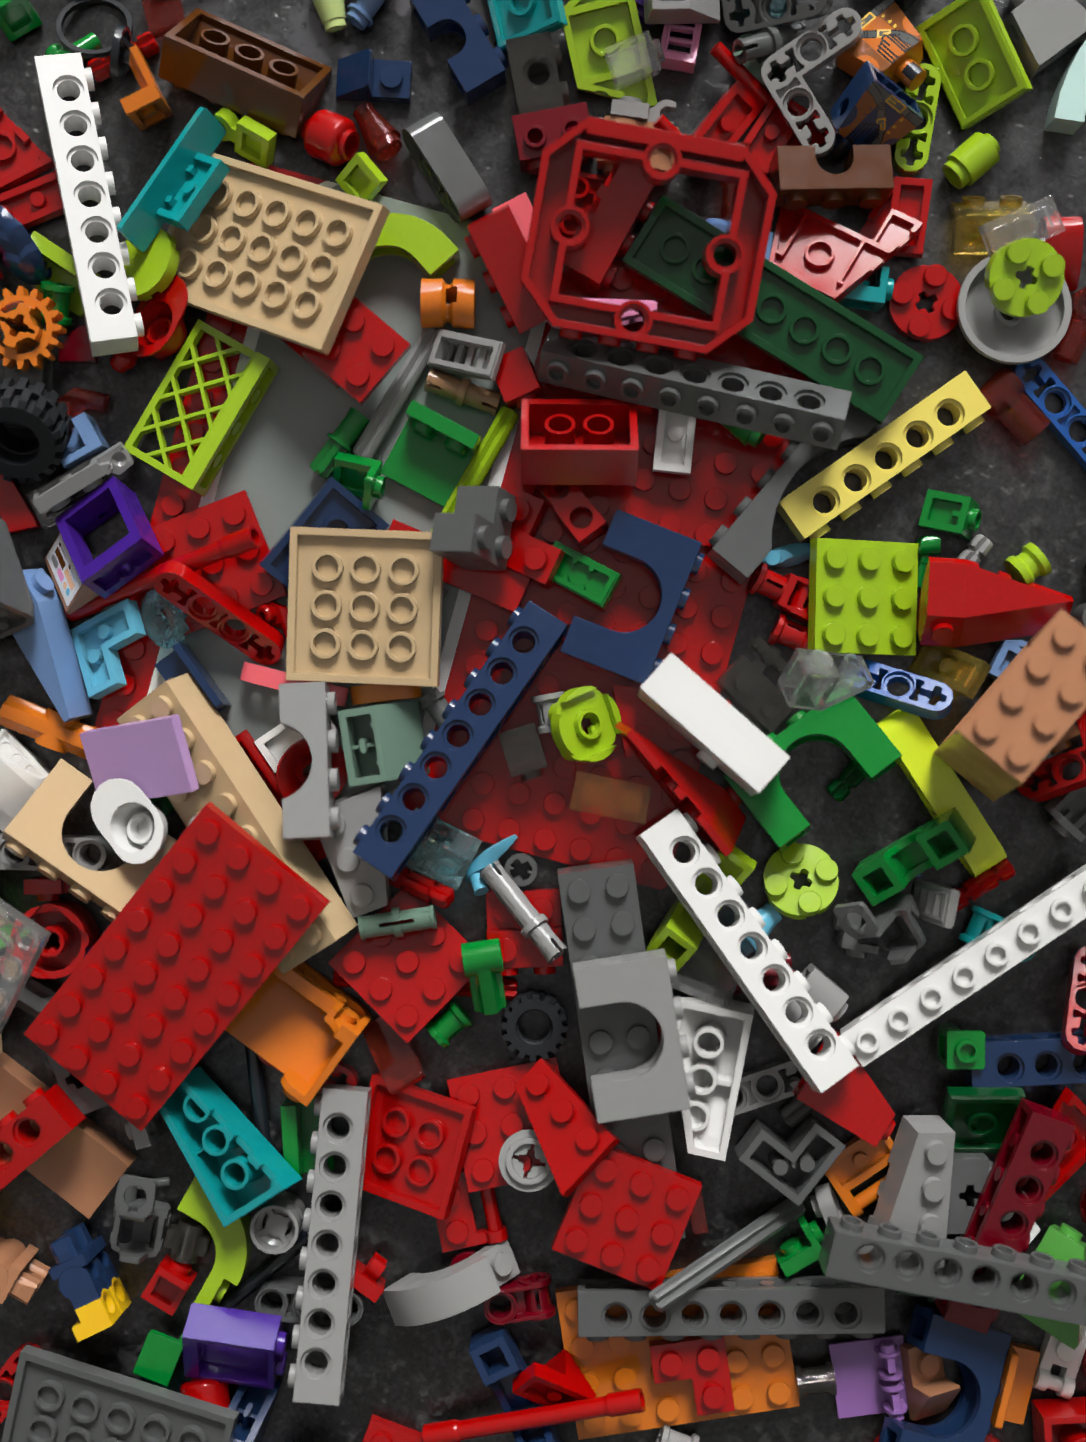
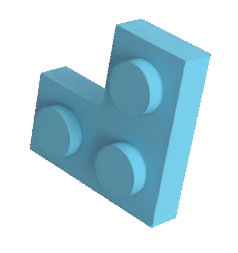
(98, 646)

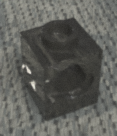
(523, 752)

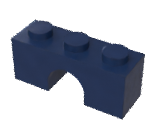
(478, 66)

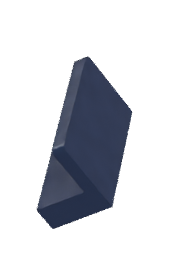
(184, 661)

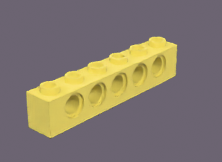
(957, 396)

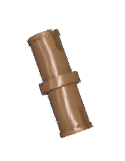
(463, 391)

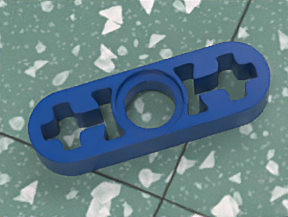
(906, 703)

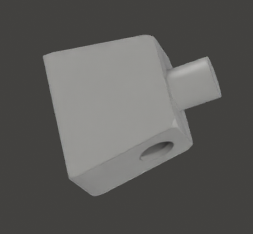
(1044, 31)

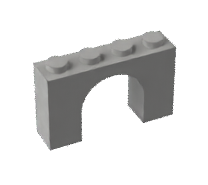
(660, 1082)

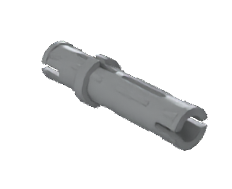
(532, 923)

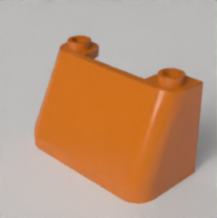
(300, 1028)

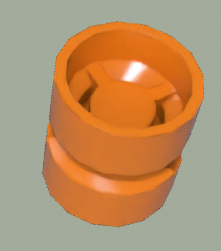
(435, 298)

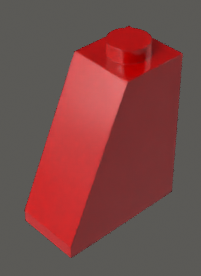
(853, 1104)

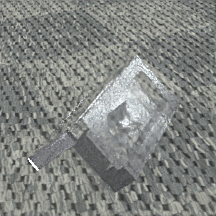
(706, 979)

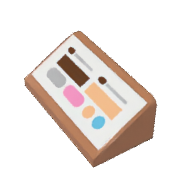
(66, 579)

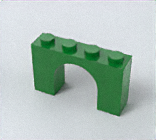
(842, 725)

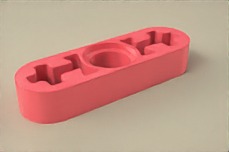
(272, 678)

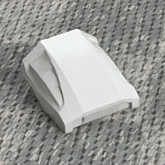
(19, 776)

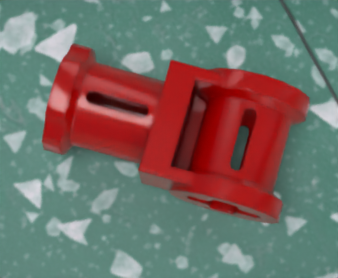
(788, 592)

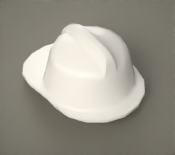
(128, 820)

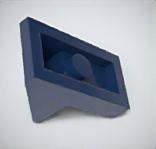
(373, 80)

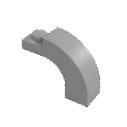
(452, 1290)

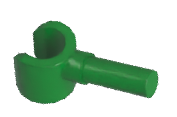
(927, 546)

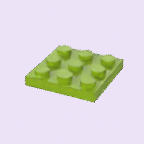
(863, 597)

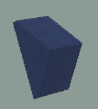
(255, 1411)

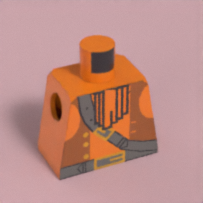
(889, 44)

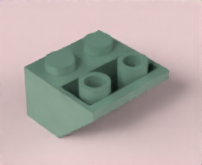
(380, 740)

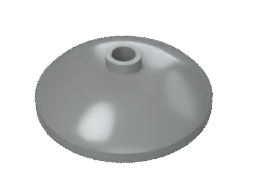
(1012, 340)

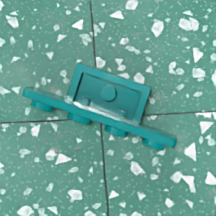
(179, 184)

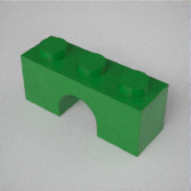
(930, 845)

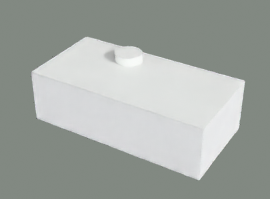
(712, 726)

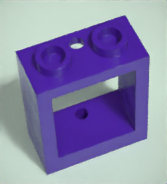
(138, 548)
(234, 1346)

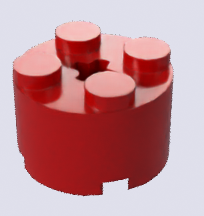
(76, 935)

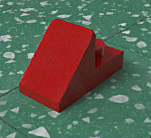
(553, 1382)

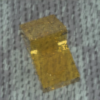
(951, 666)

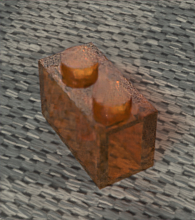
(610, 796)

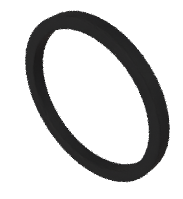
(98, 53)

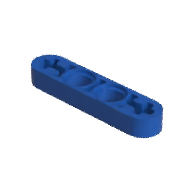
(1071, 411)

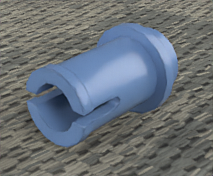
(362, 12)

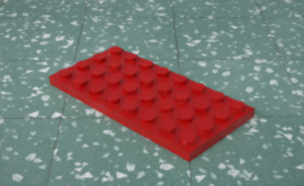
(176, 966)

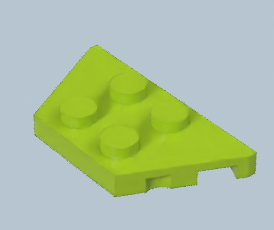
(589, 31)

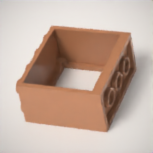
(1022, 711)

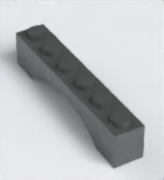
(750, 536)

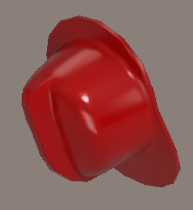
(163, 322)

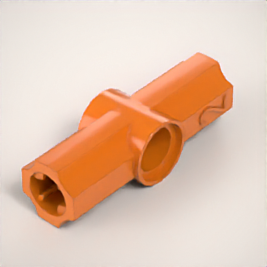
(43, 725)

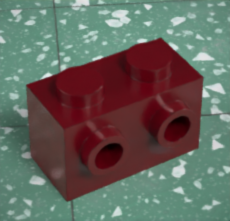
(541, 128)

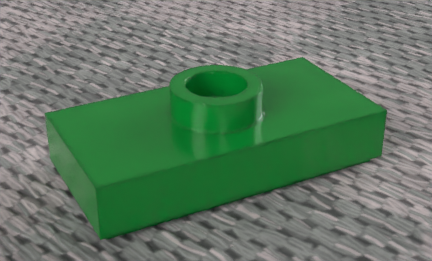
(586, 577)

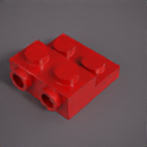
(515, 949)

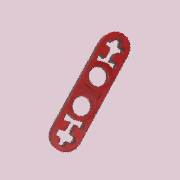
(216, 617)

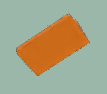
(1015, 1384)

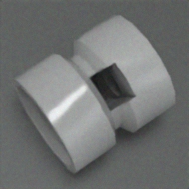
(278, 1223)

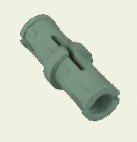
(371, 926)

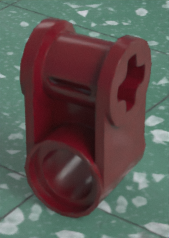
(522, 1300)

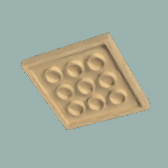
(364, 607)

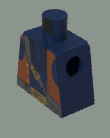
(872, 112)

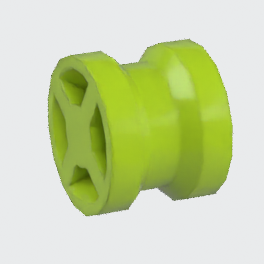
(1028, 564)

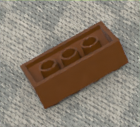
(243, 71)

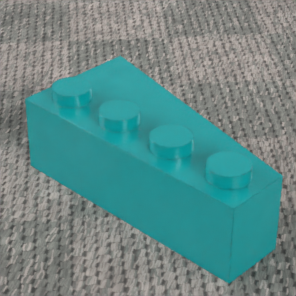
(225, 1149)

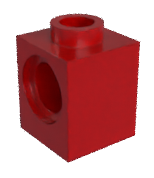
(518, 378)

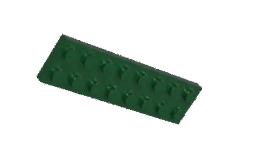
(789, 318)

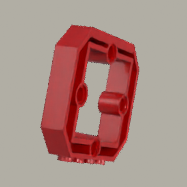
(689, 155)

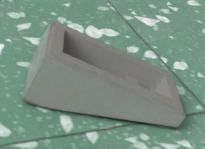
(444, 347)
(936, 902)

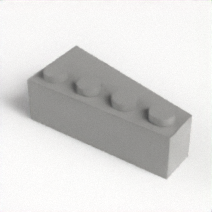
(917, 1179)

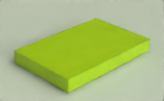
(974, 59)

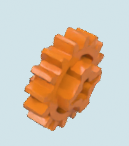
(28, 314)

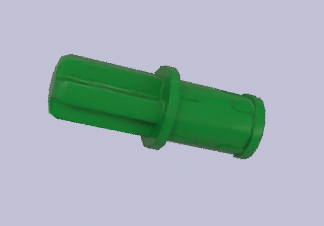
(339, 441)

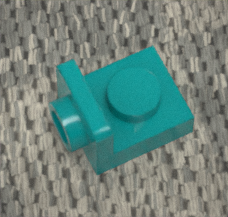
(869, 297)

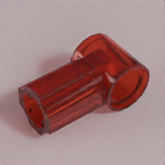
(1074, 341)
(1012, 406)

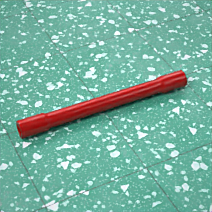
(227, 547)
(611, 1405)

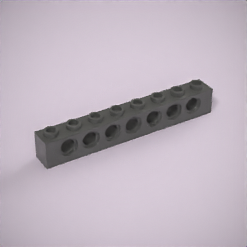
(698, 388)
(956, 1280)
(749, 1293)

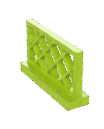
(230, 419)

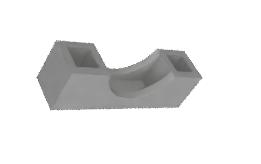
(311, 810)

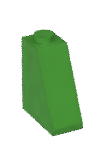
(1061, 1244)

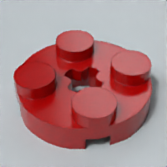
(917, 324)

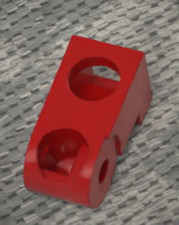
(575, 513)

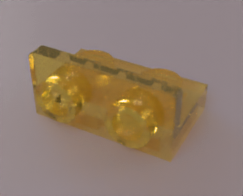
(972, 214)

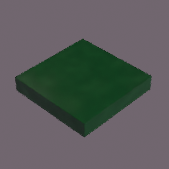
(980, 1116)

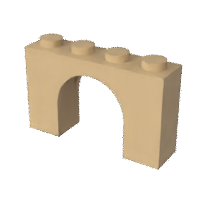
(38, 834)

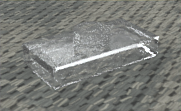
(1035, 220)

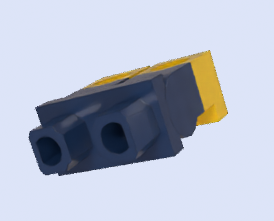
(88, 1281)

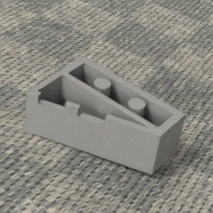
(360, 884)

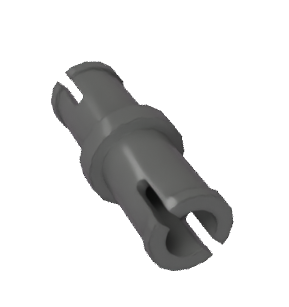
(766, 42)

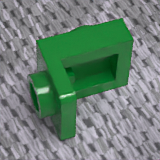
(360, 477)

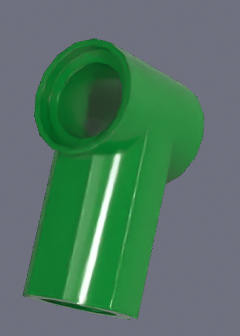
(484, 968)

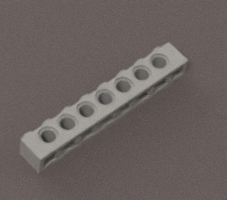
(327, 1382)

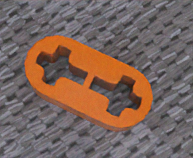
(381, 693)

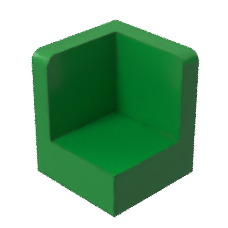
(159, 1357)

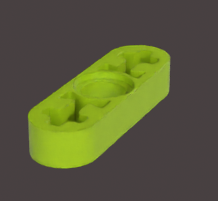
(921, 148)

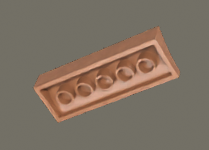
(81, 1164)

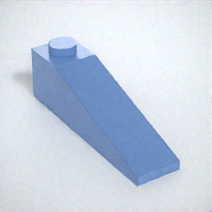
(52, 651)

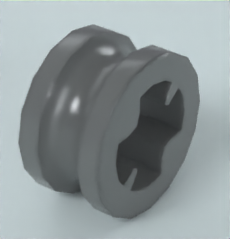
(523, 858)

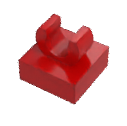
(368, 1277)

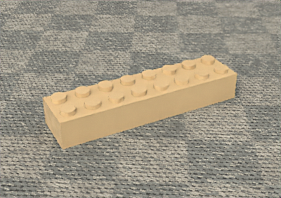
(238, 790)

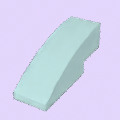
(1068, 103)

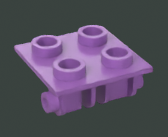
(869, 1377)

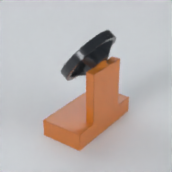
(148, 104)

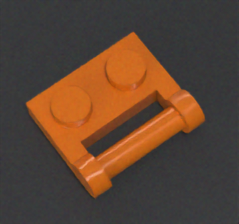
(854, 1166)

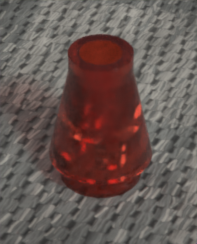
(378, 134)

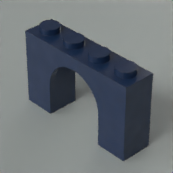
(670, 560)
(980, 1364)

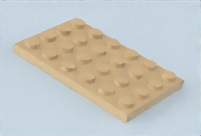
(278, 254)

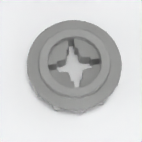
(513, 1169)

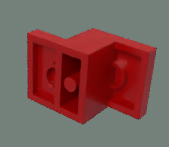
(360, 355)

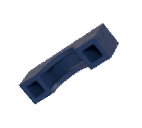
(498, 1364)

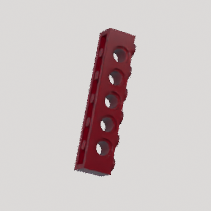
(999, 1196)

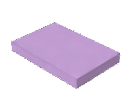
(145, 752)

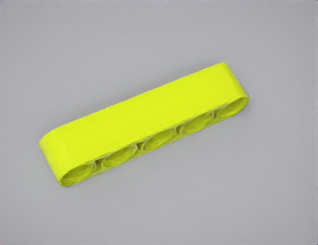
(940, 787)

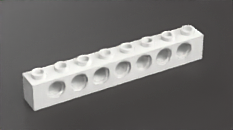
(62, 77)
(969, 968)
(837, 1054)

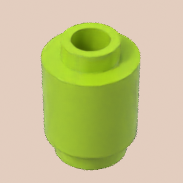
(971, 160)

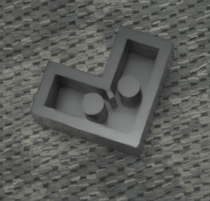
(477, 530)
(792, 1164)

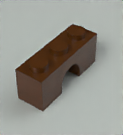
(804, 183)

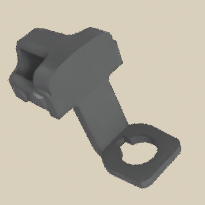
(877, 920)
(143, 1213)

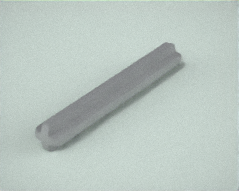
(396, 396)

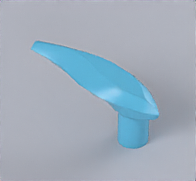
(788, 555)
(487, 857)

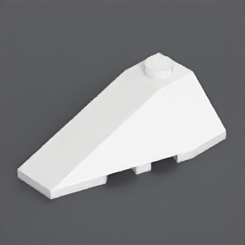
(717, 1057)

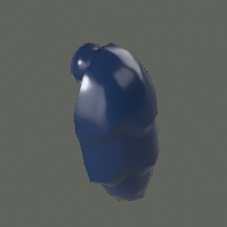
(20, 252)

